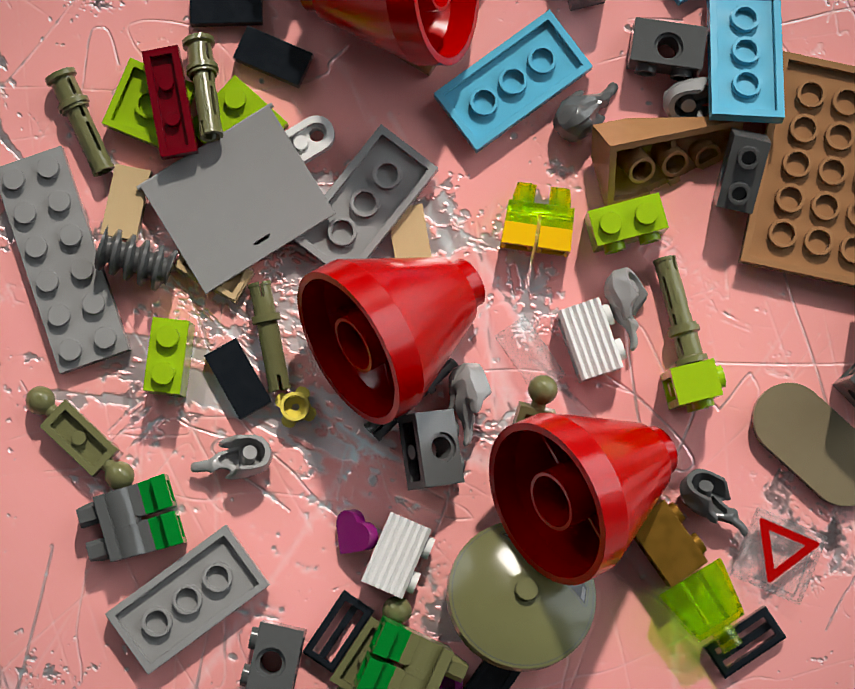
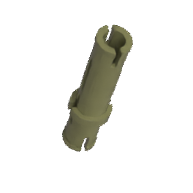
(269, 335)

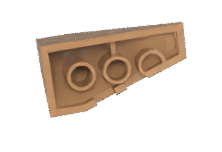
(646, 153)

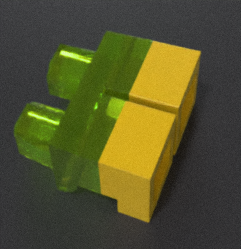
(555, 221)

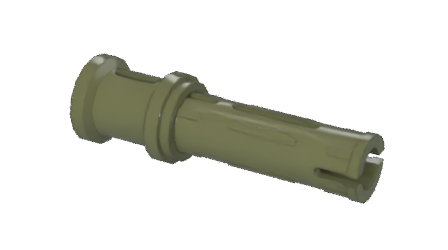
(203, 71)
(75, 107)
(683, 328)

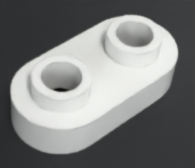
(301, 134)

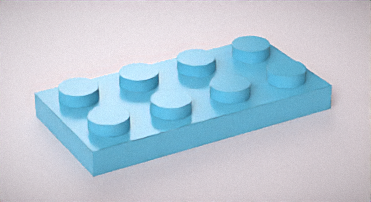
(745, 61)
(513, 81)

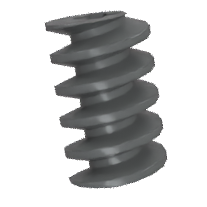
(134, 259)

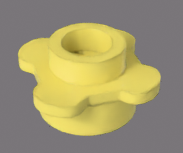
(299, 397)

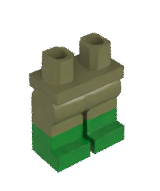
(422, 658)

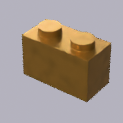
(669, 545)

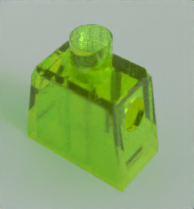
(706, 605)

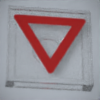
(778, 556)

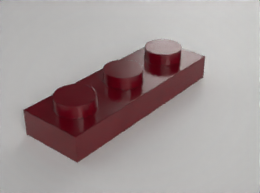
(170, 102)

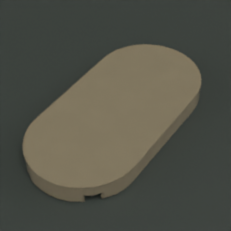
(808, 440)

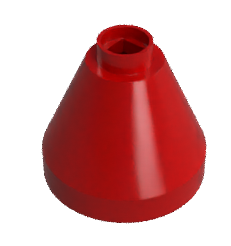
(411, 29)
(386, 326)
(577, 489)

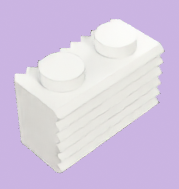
(590, 339)
(397, 556)

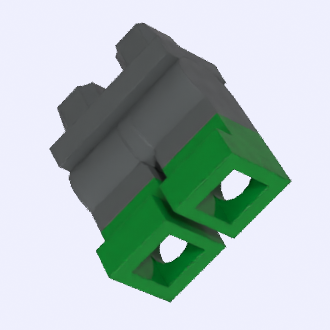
(121, 521)

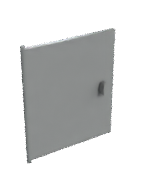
(237, 199)

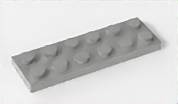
(59, 260)

